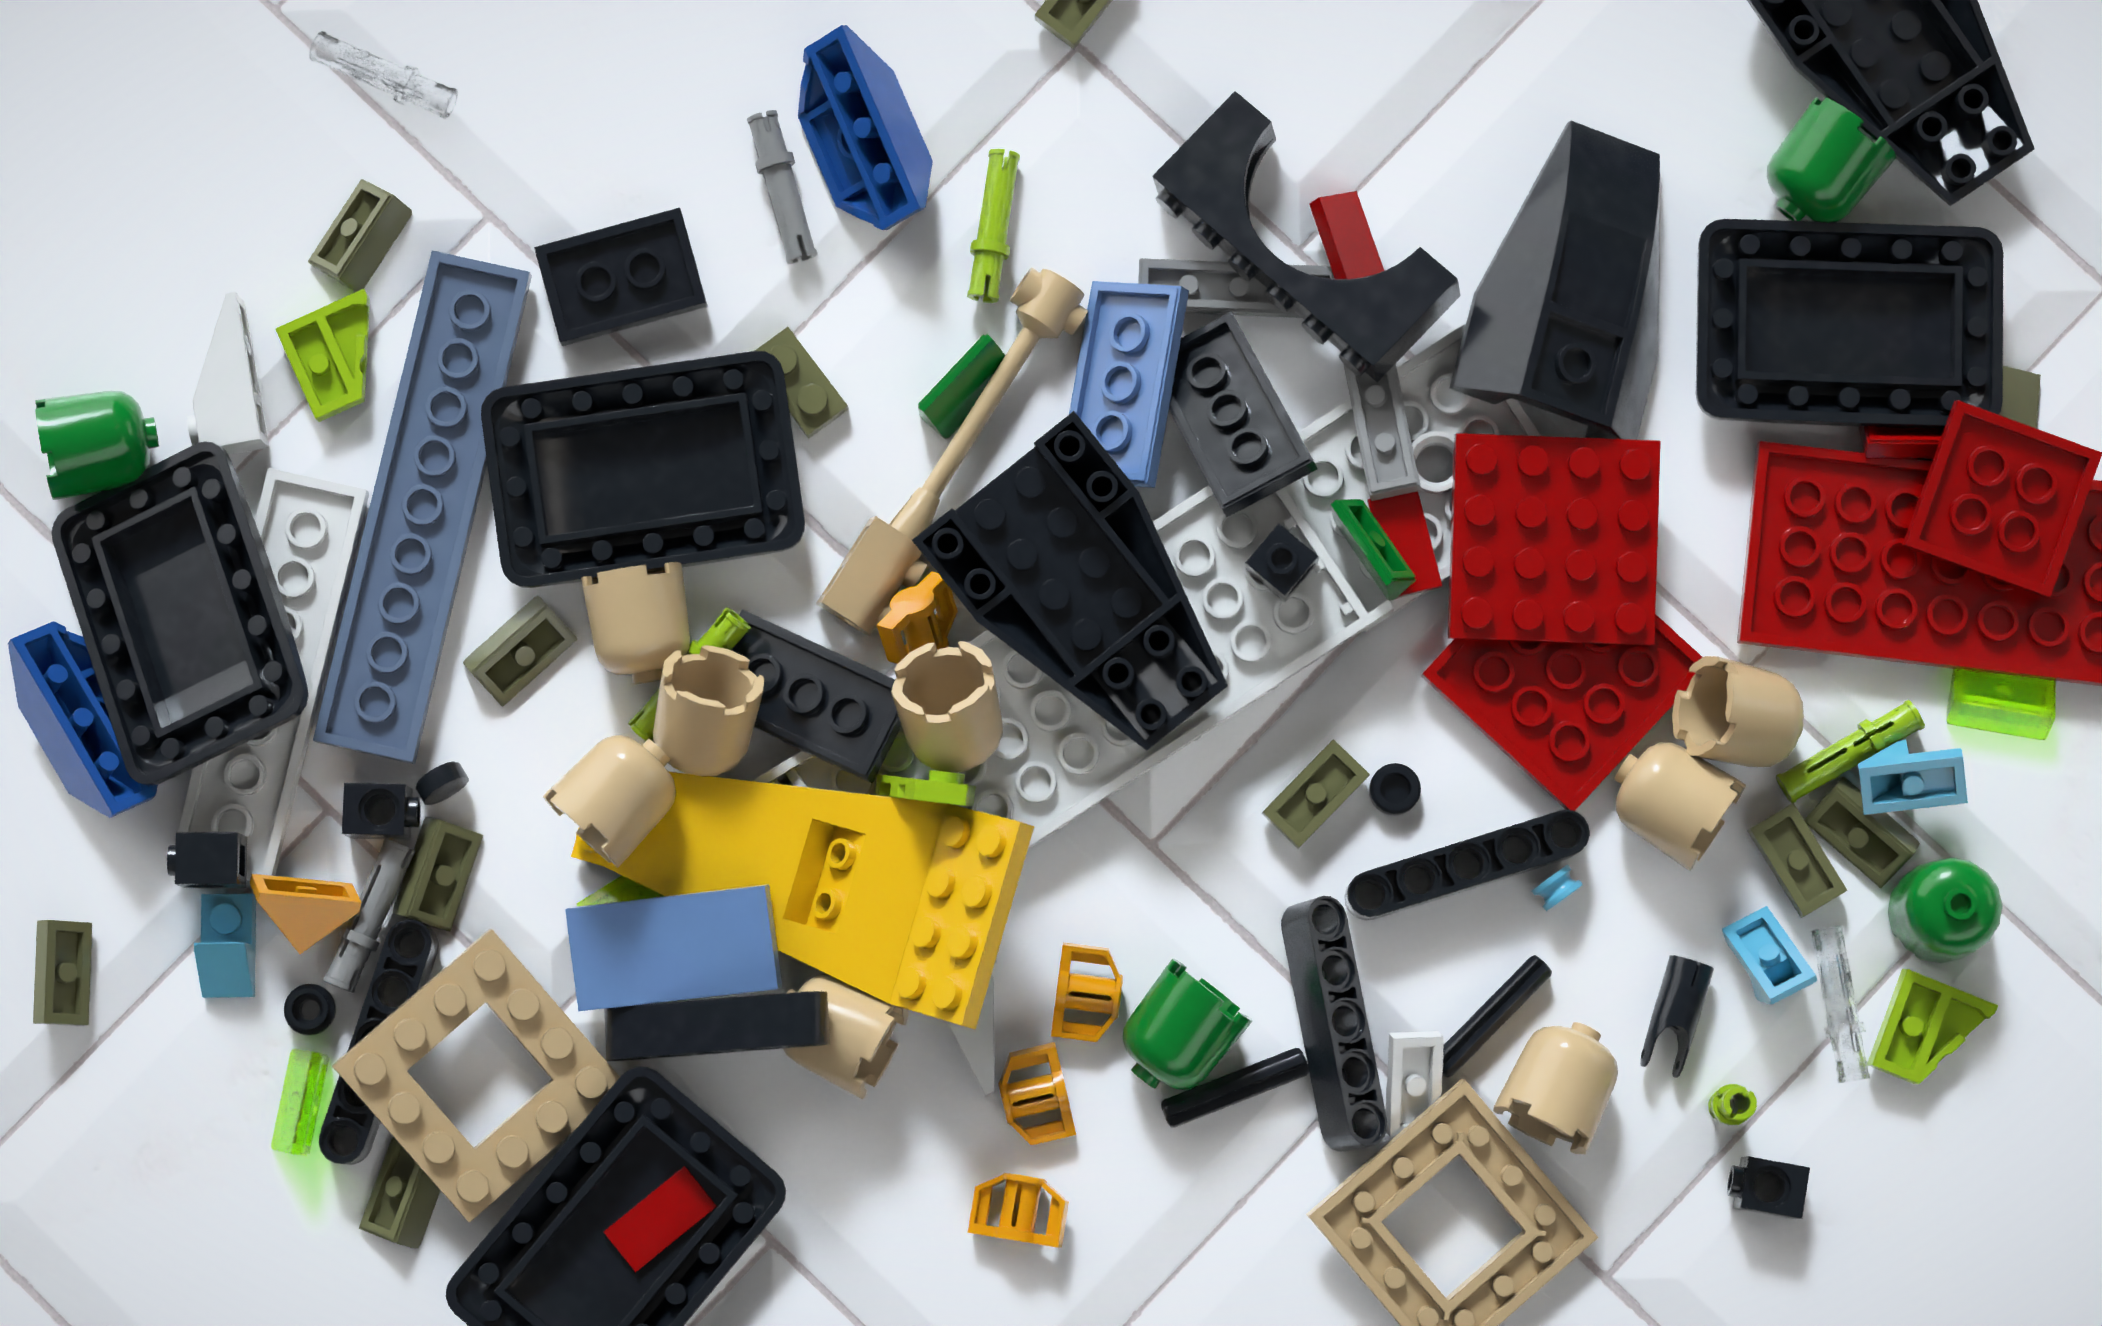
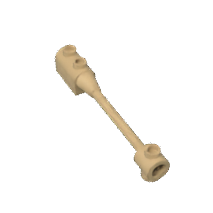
(884, 552)

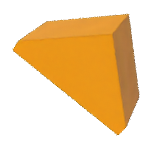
(305, 907)

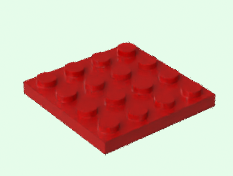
(1554, 539)
(1564, 706)

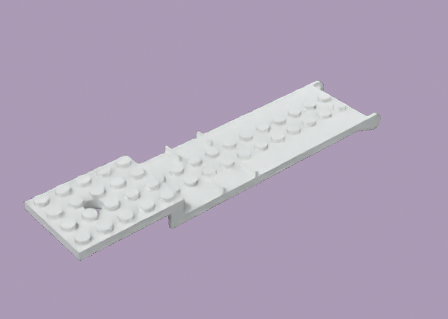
(1067, 758)

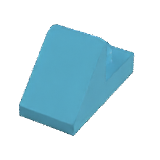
(1907, 781)
(227, 946)
(1768, 956)

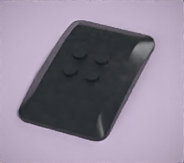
(1847, 322)
(642, 468)
(180, 614)
(550, 1249)

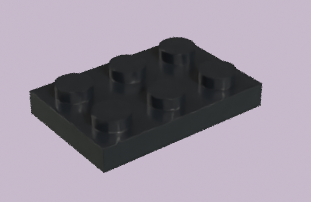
(620, 276)

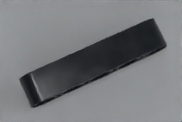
(1487, 850)
(390, 966)
(717, 1026)
(1325, 1048)

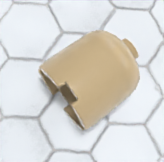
(637, 619)
(948, 706)
(706, 710)
(1738, 714)
(615, 795)
(1675, 800)
(857, 1033)
(1560, 1086)

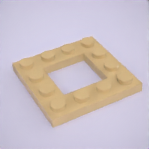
(380, 1063)
(1452, 1127)

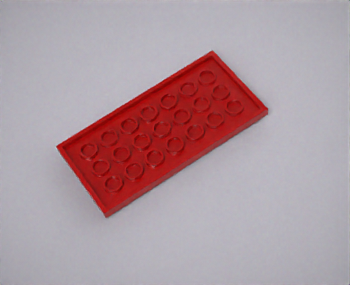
(1836, 581)

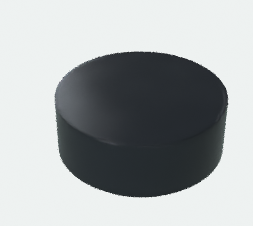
(441, 783)
(1394, 789)

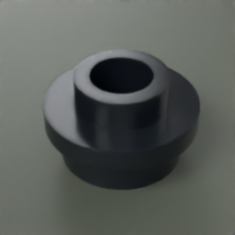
(295, 1002)

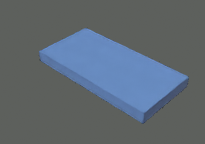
(1129, 371)
(673, 948)

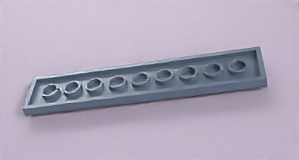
(421, 509)

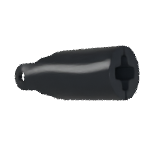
(1678, 1007)

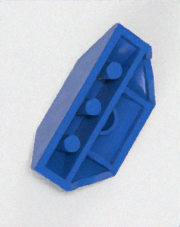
(862, 131)
(70, 719)

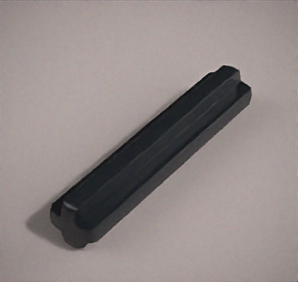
(1494, 1014)
(1234, 1087)

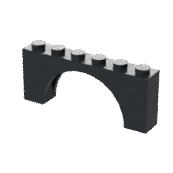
(1364, 317)

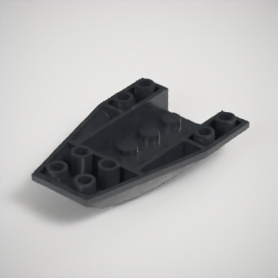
(1914, 76)
(1573, 290)
(1079, 584)

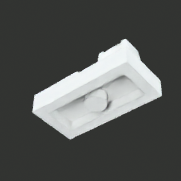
(1412, 1076)

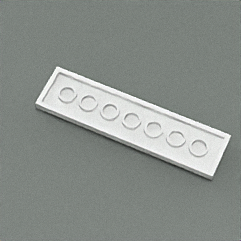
(311, 542)

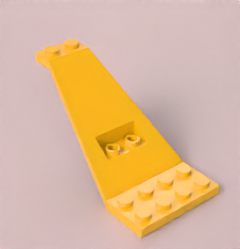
(859, 884)

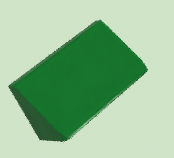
(960, 388)
(1372, 546)

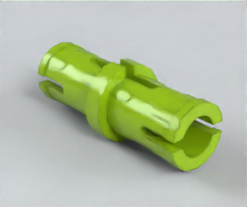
(1744, 1102)

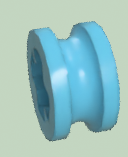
(1557, 887)

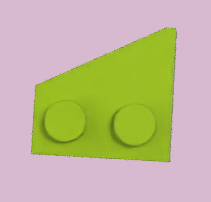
(330, 354)
(940, 788)
(1924, 1026)

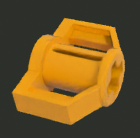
(914, 614)
(1084, 1001)
(1036, 1095)
(1019, 1210)

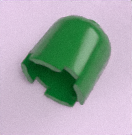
(1826, 164)
(93, 441)
(1945, 909)
(1181, 1029)

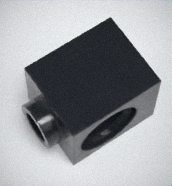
(1281, 562)
(357, 806)
(208, 860)
(1791, 1182)

